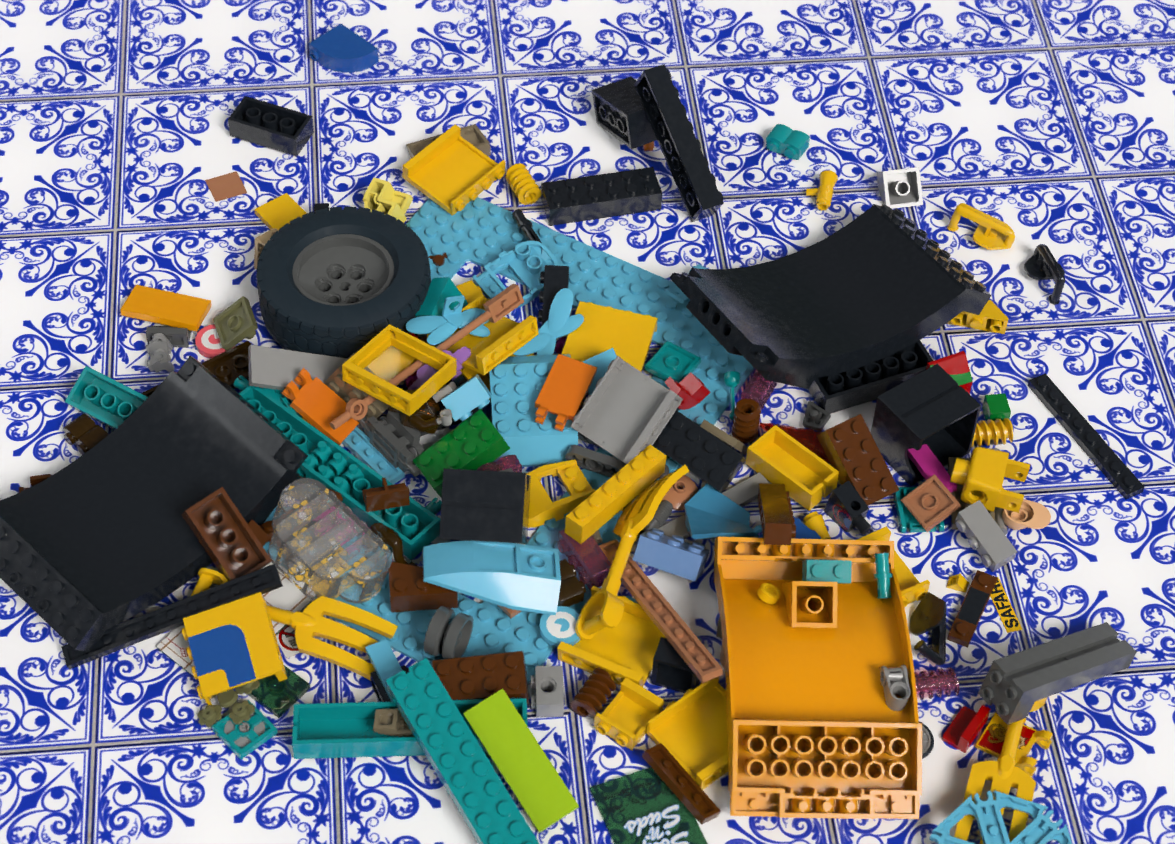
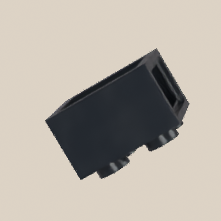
(671, 670)

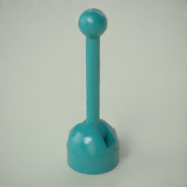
(732, 380)

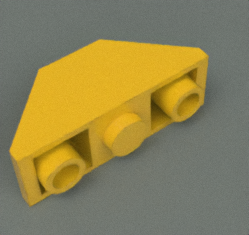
(989, 319)

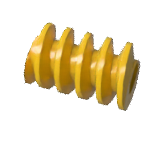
(523, 184)
(993, 431)

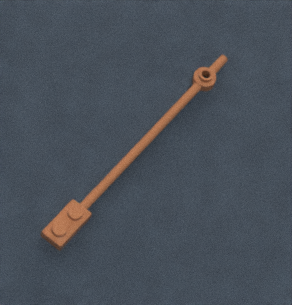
(495, 310)

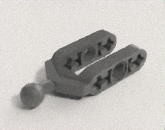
(597, 461)

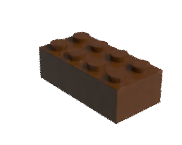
(858, 459)
(226, 536)
(483, 675)

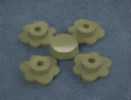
(240, 711)

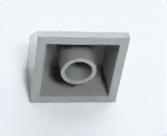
(900, 187)

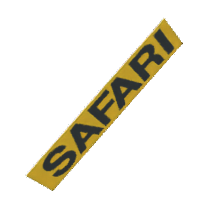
(1005, 608)

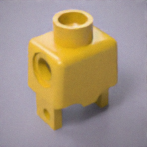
(984, 478)

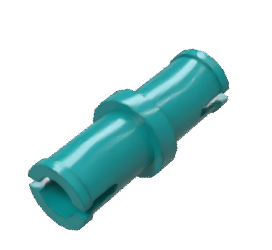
(883, 575)

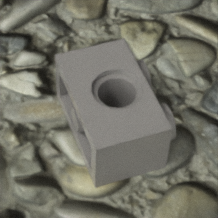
(548, 703)

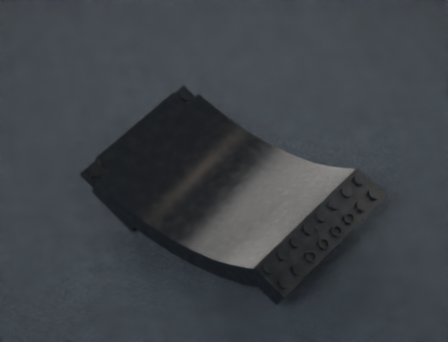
(836, 301)
(111, 524)

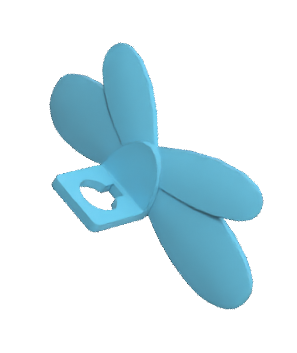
(444, 326)
(557, 326)

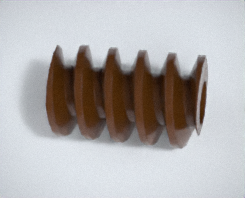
(746, 420)
(593, 694)

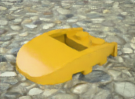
(541, 506)

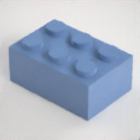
(671, 554)

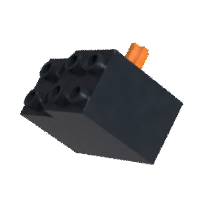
(622, 114)

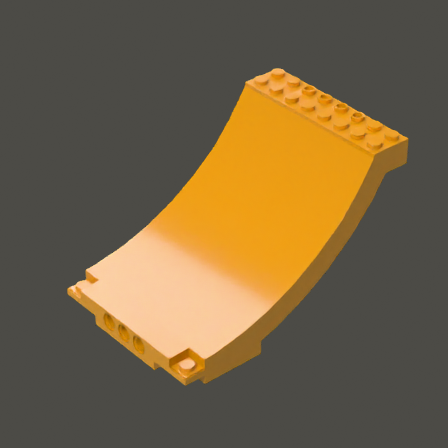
(807, 684)

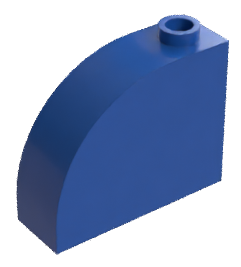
(343, 51)

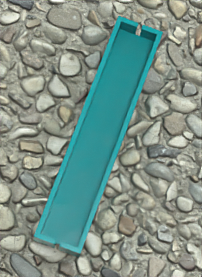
(348, 731)
(457, 757)

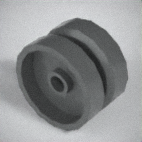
(448, 633)

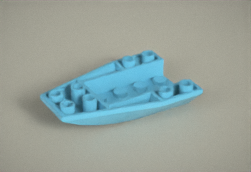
(497, 572)

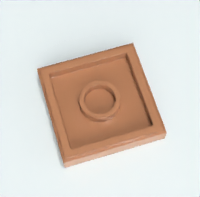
(930, 503)

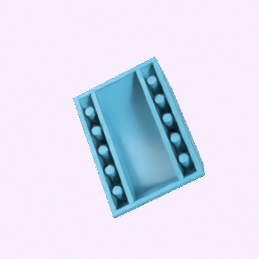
(514, 392)

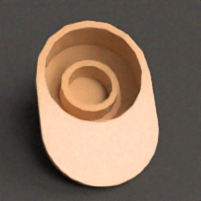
(1030, 515)

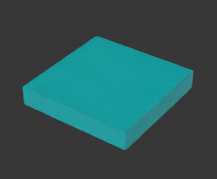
(672, 362)

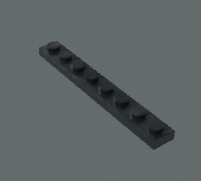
(1086, 436)

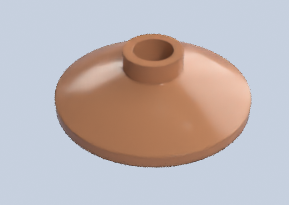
(680, 497)

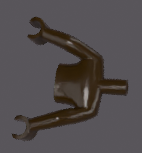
(392, 540)

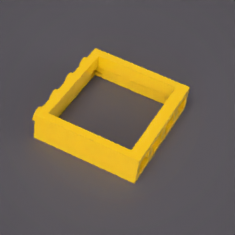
(355, 374)

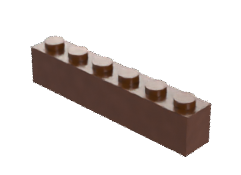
(776, 514)

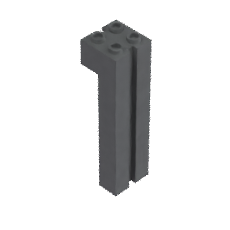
(1052, 668)

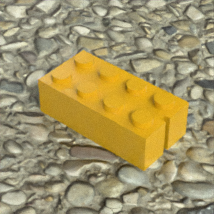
(790, 463)

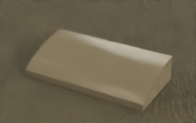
(469, 133)

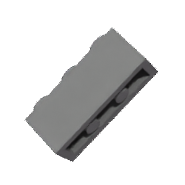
(985, 536)

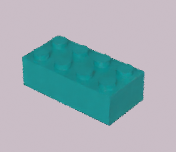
(103, 398)

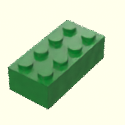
(464, 447)

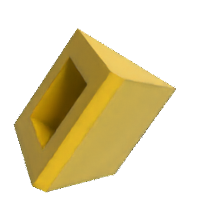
(958, 583)

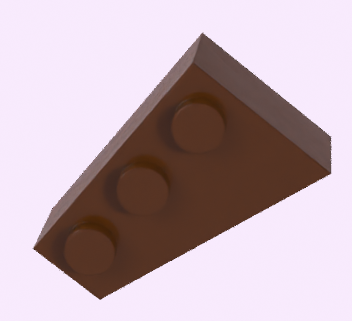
(411, 593)

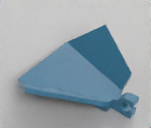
(715, 515)

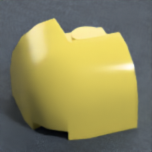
(383, 198)

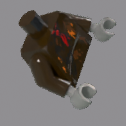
(427, 417)

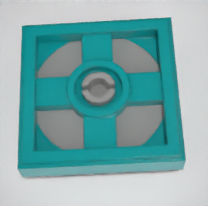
(245, 736)

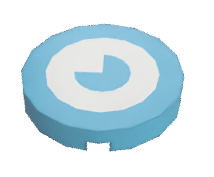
(559, 627)

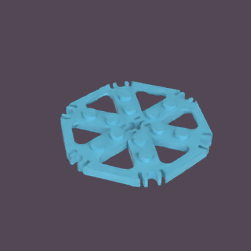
(992, 824)

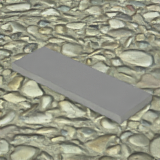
(277, 367)

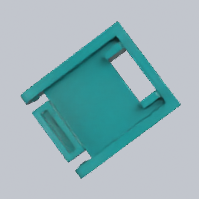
(905, 518)

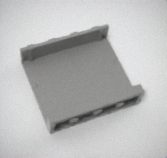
(625, 411)

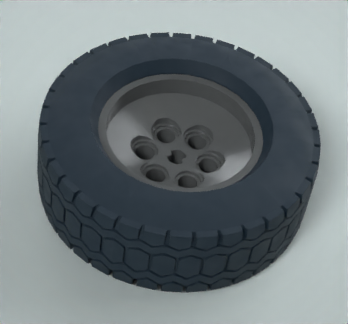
(340, 280)

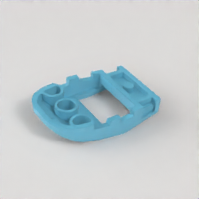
(526, 261)

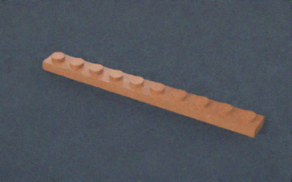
(666, 618)

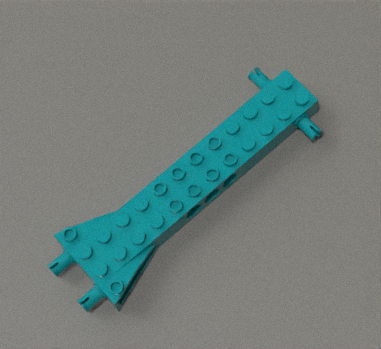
(344, 472)

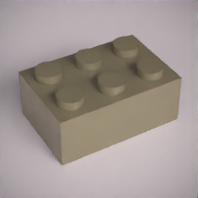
(348, 392)

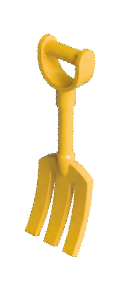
(604, 607)
(312, 623)
(1003, 776)

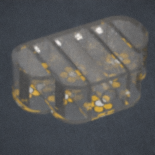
(326, 545)

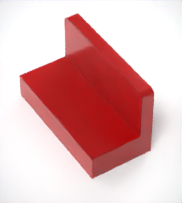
(966, 727)

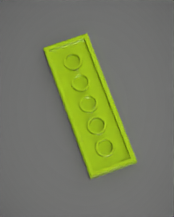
(521, 760)

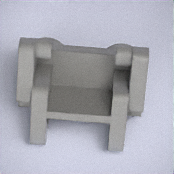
(159, 351)

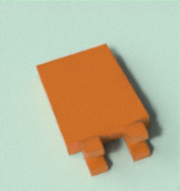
(564, 390)
(319, 406)

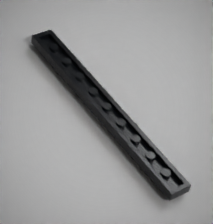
(172, 615)

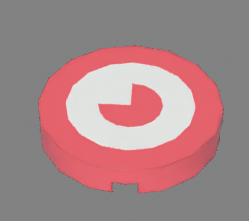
(208, 342)

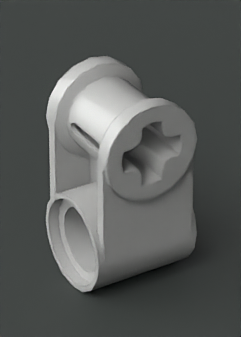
(895, 683)

